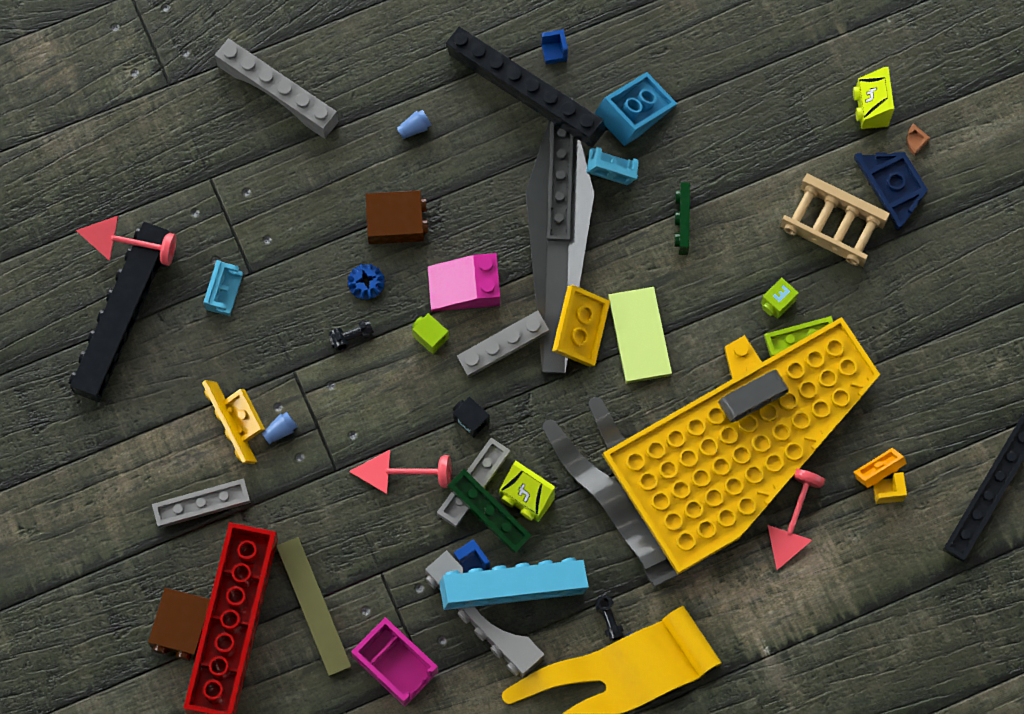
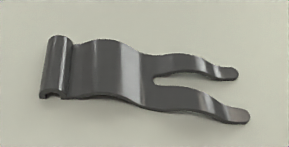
(612, 495)

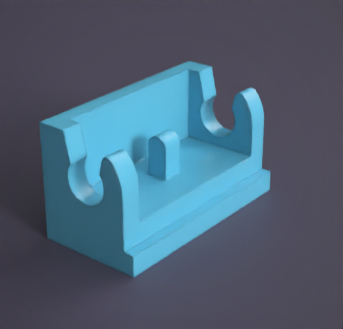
(612, 167)
(223, 288)

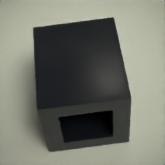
(470, 416)

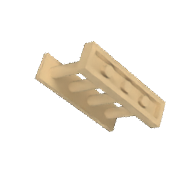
(835, 198)

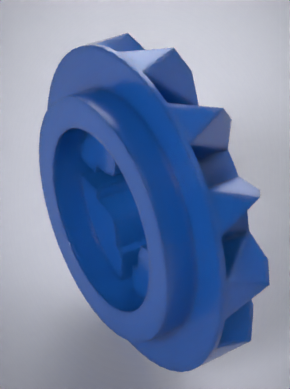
(359, 289)

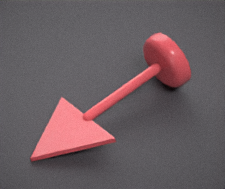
(102, 236)
(377, 471)
(785, 543)

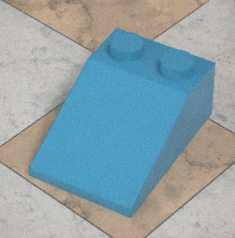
(634, 108)

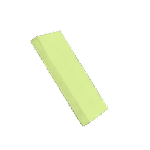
(639, 335)

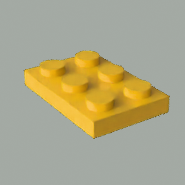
(581, 326)

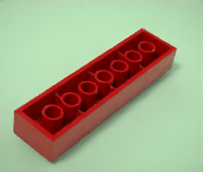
(231, 620)

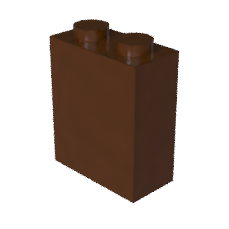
(395, 217)
(178, 624)

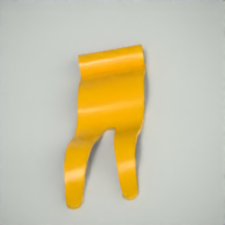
(631, 668)

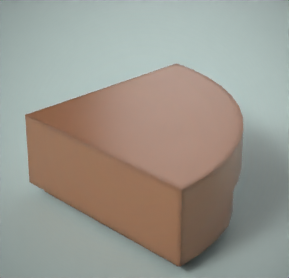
(916, 139)

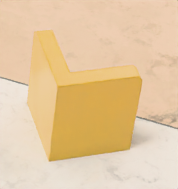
(890, 489)

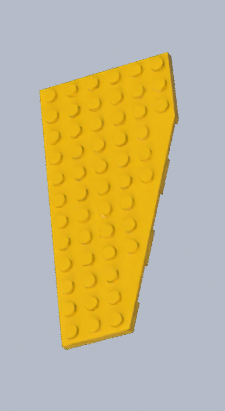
(710, 478)

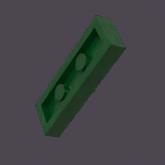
(682, 218)

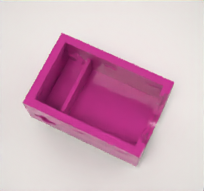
(394, 661)

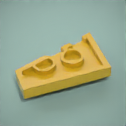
(741, 356)

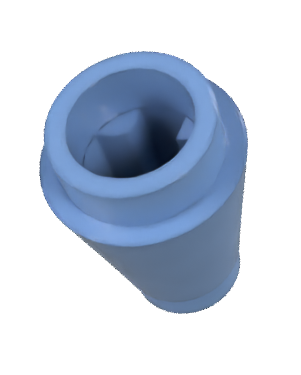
(414, 124)
(279, 428)

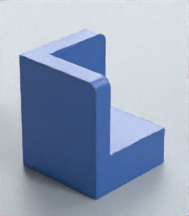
(554, 46)
(471, 557)

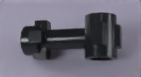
(339, 339)
(604, 607)

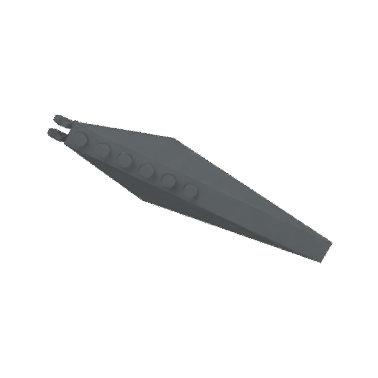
(558, 222)

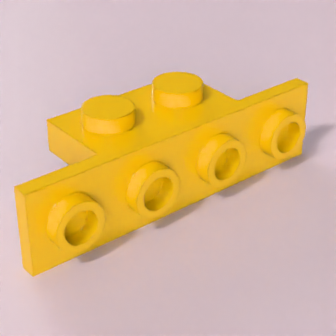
(237, 417)

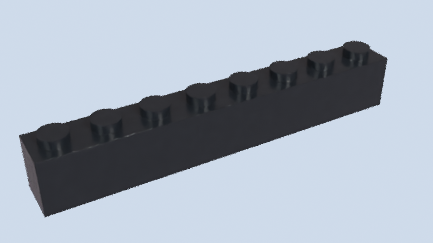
(525, 87)
(119, 315)

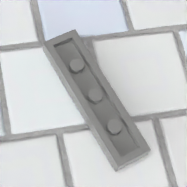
(503, 343)
(482, 470)
(201, 503)

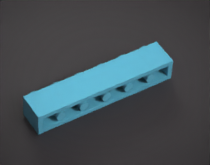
(513, 584)

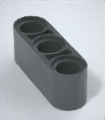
(753, 396)

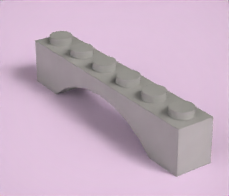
(249, 68)
(515, 649)

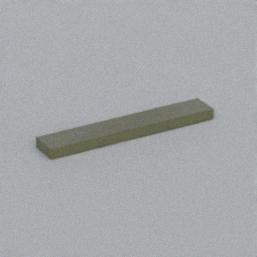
(314, 607)

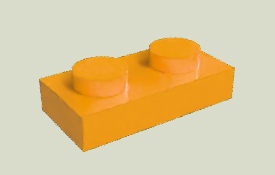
(880, 467)

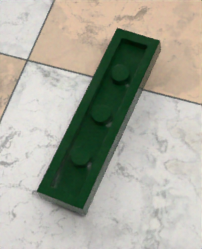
(489, 511)

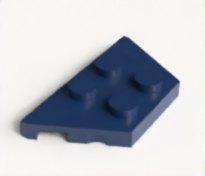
(894, 183)

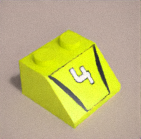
(874, 99)
(527, 492)

